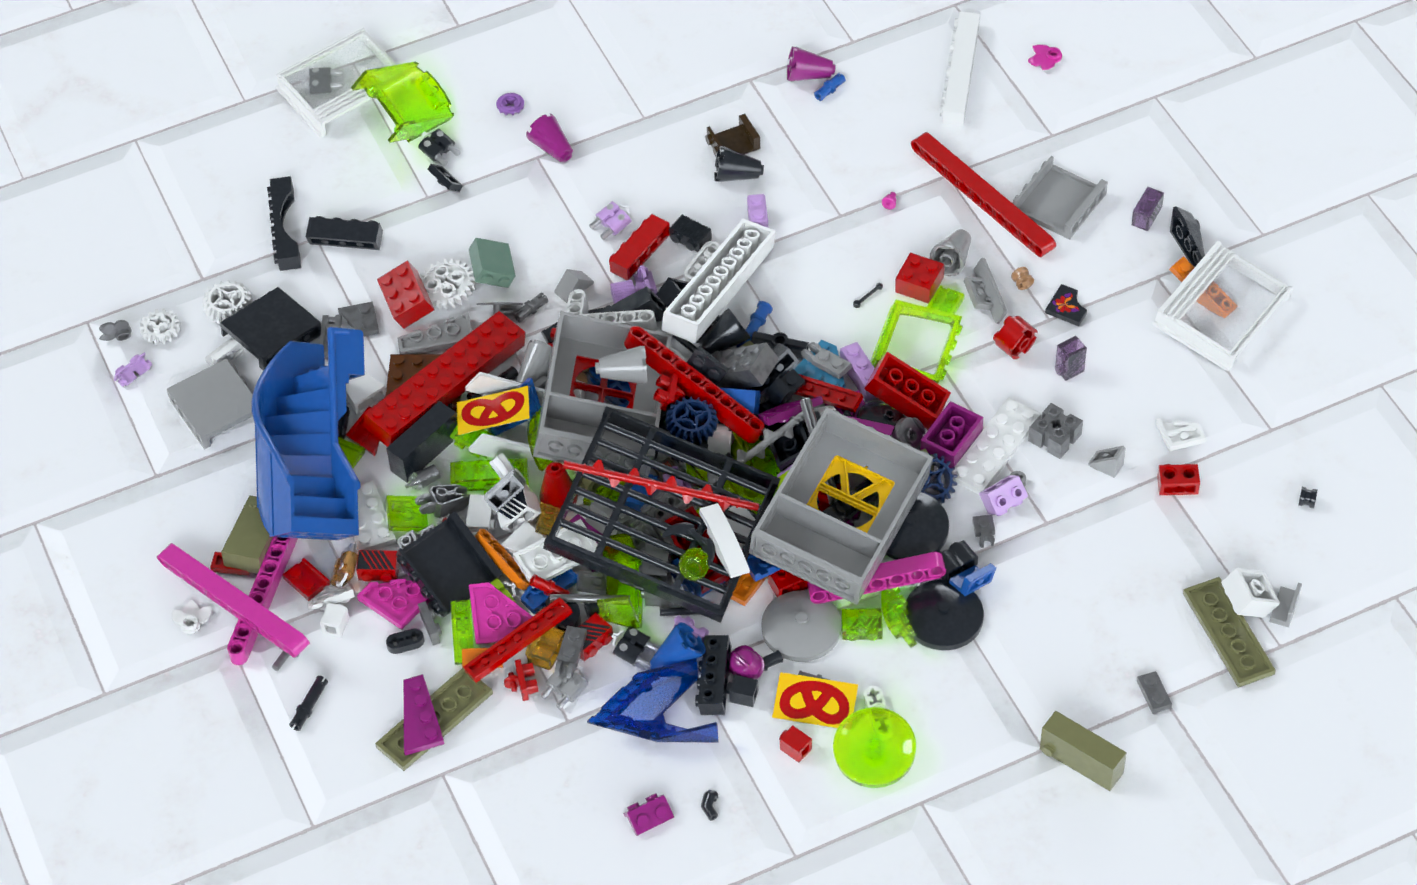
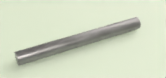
(581, 598)

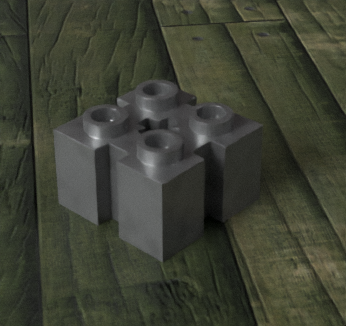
(1055, 430)

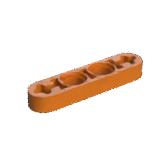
(502, 558)

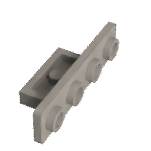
(984, 291)

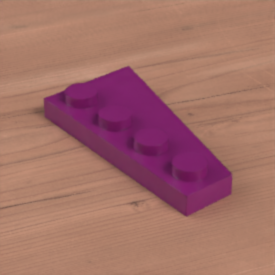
(420, 720)

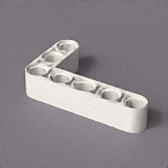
(578, 305)

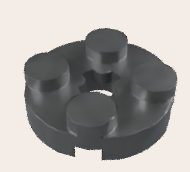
(912, 426)

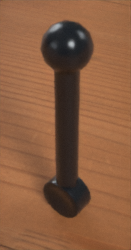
(857, 303)

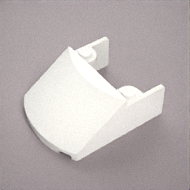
(511, 442)

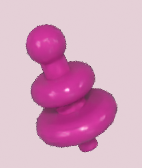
(889, 201)

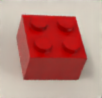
(919, 277)

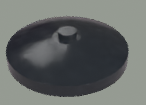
(922, 531)
(944, 615)

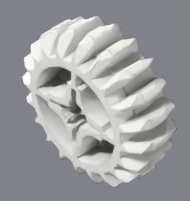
(225, 300)

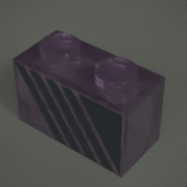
(1147, 208)
(1070, 358)

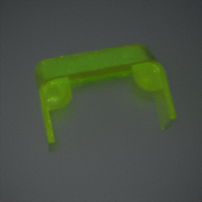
(622, 610)

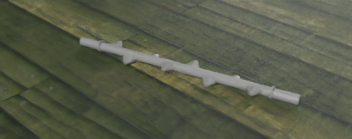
(758, 451)

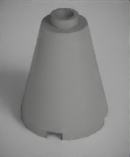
(952, 252)
(535, 361)
(624, 366)

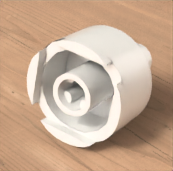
(721, 440)

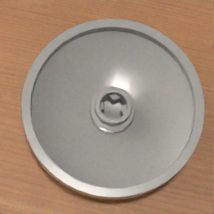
(801, 627)

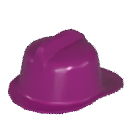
(746, 662)

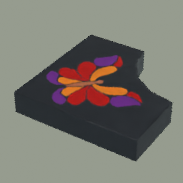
(1065, 306)

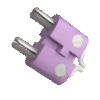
(612, 218)

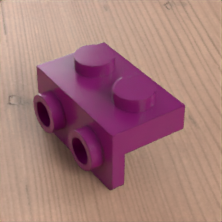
(648, 814)

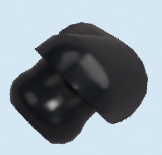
(707, 804)

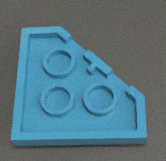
(807, 369)

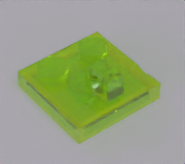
(404, 514)

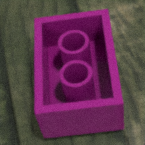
(952, 433)

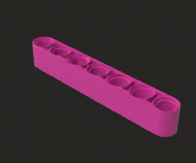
(892, 575)

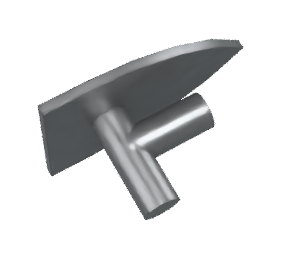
(497, 307)

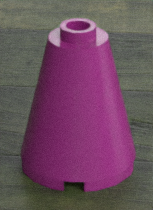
(808, 66)
(550, 138)

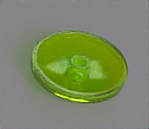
(874, 747)

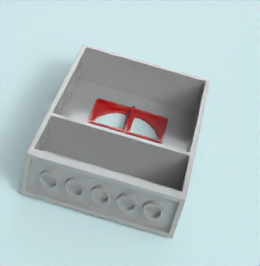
(571, 422)

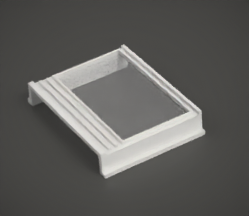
(322, 82)
(1221, 305)

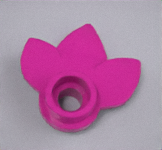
(1045, 56)

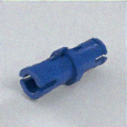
(829, 86)

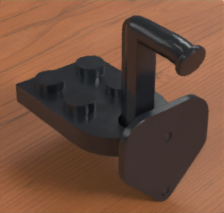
(708, 367)

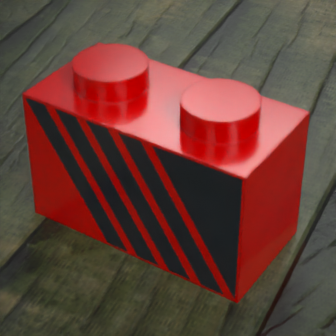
(377, 565)
(598, 634)

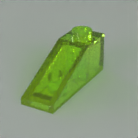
(462, 628)

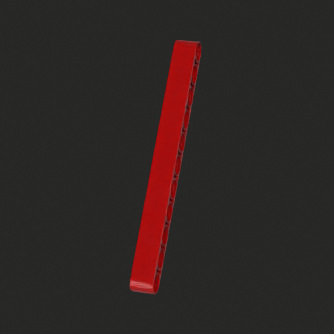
(983, 194)

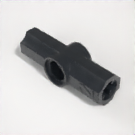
(795, 346)

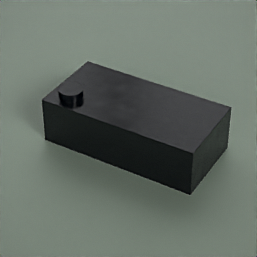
(422, 441)

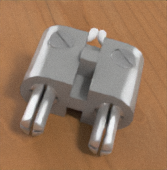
(568, 687)

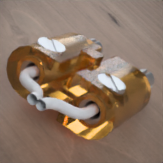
(344, 567)

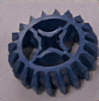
(695, 415)
(943, 468)

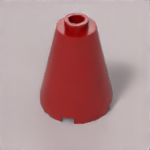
(555, 485)

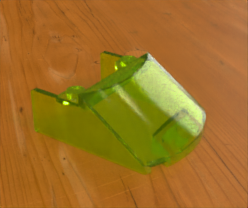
(409, 97)

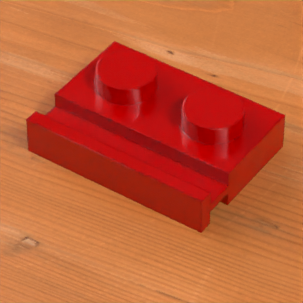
(306, 579)

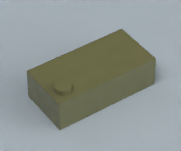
(247, 540)
(1082, 750)

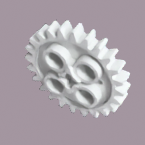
(448, 283)

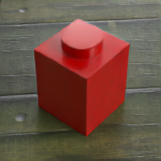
(795, 743)

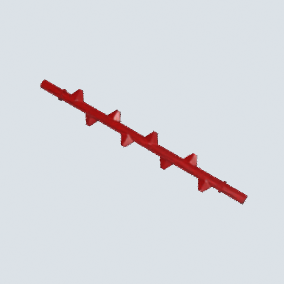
(652, 485)

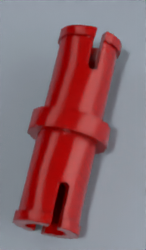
(546, 586)

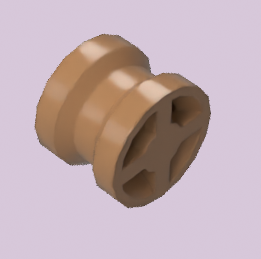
(1022, 278)

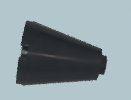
(736, 166)
(724, 334)

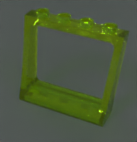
(908, 309)

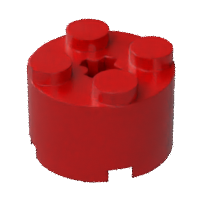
(1015, 336)

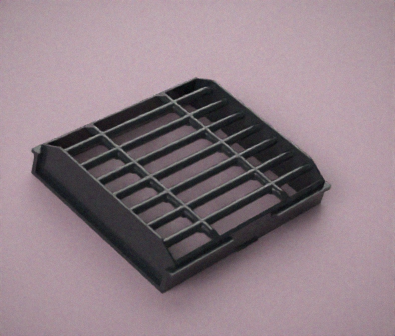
(659, 440)

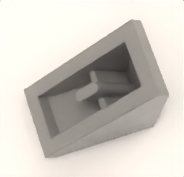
(572, 281)
(1108, 460)

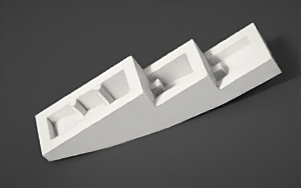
(725, 541)

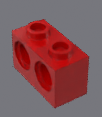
(1178, 479)

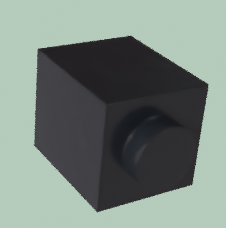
(743, 690)

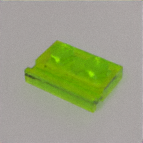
(946, 300)

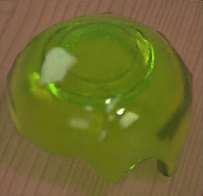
(693, 564)

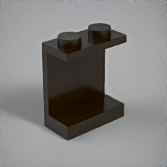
(739, 138)

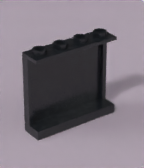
(270, 324)
(447, 563)

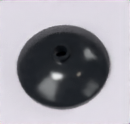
(880, 413)

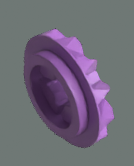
(510, 98)

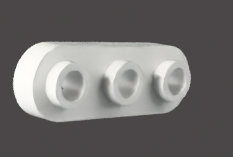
(700, 258)

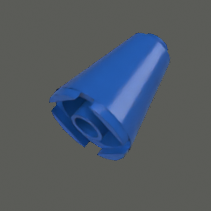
(678, 647)

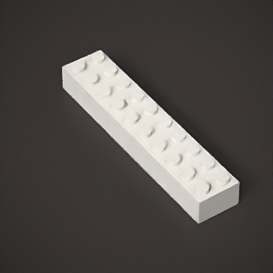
(718, 281)

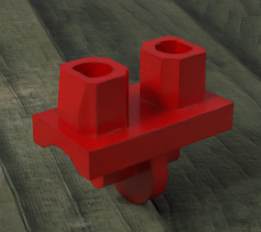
(670, 391)
(523, 671)

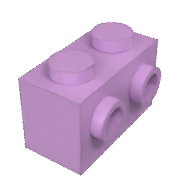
(1003, 495)

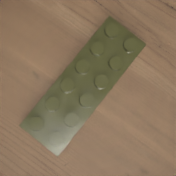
(1228, 633)
(451, 705)

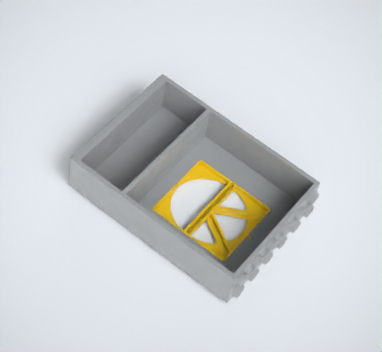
(820, 546)

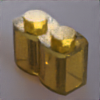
(545, 649)

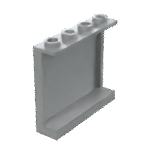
(1059, 199)
(212, 401)

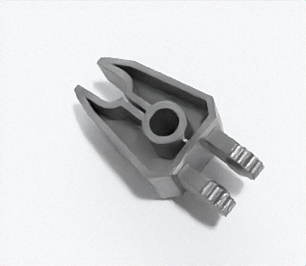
(443, 500)

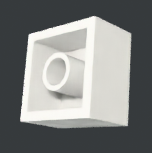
(1250, 592)

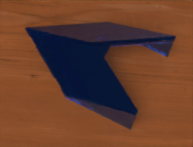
(641, 705)

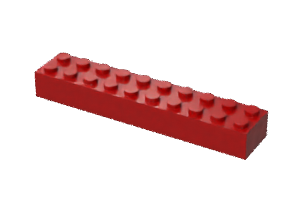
(445, 377)

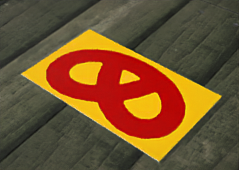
(493, 410)
(814, 700)

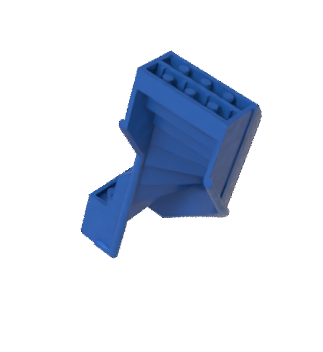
(300, 468)

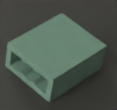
(492, 262)

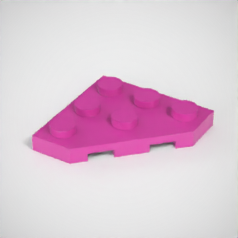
(393, 600)
(494, 613)

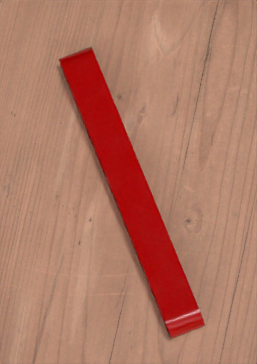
(696, 385)

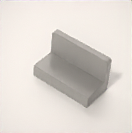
(1284, 611)

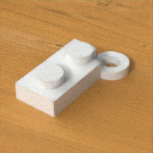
(338, 596)

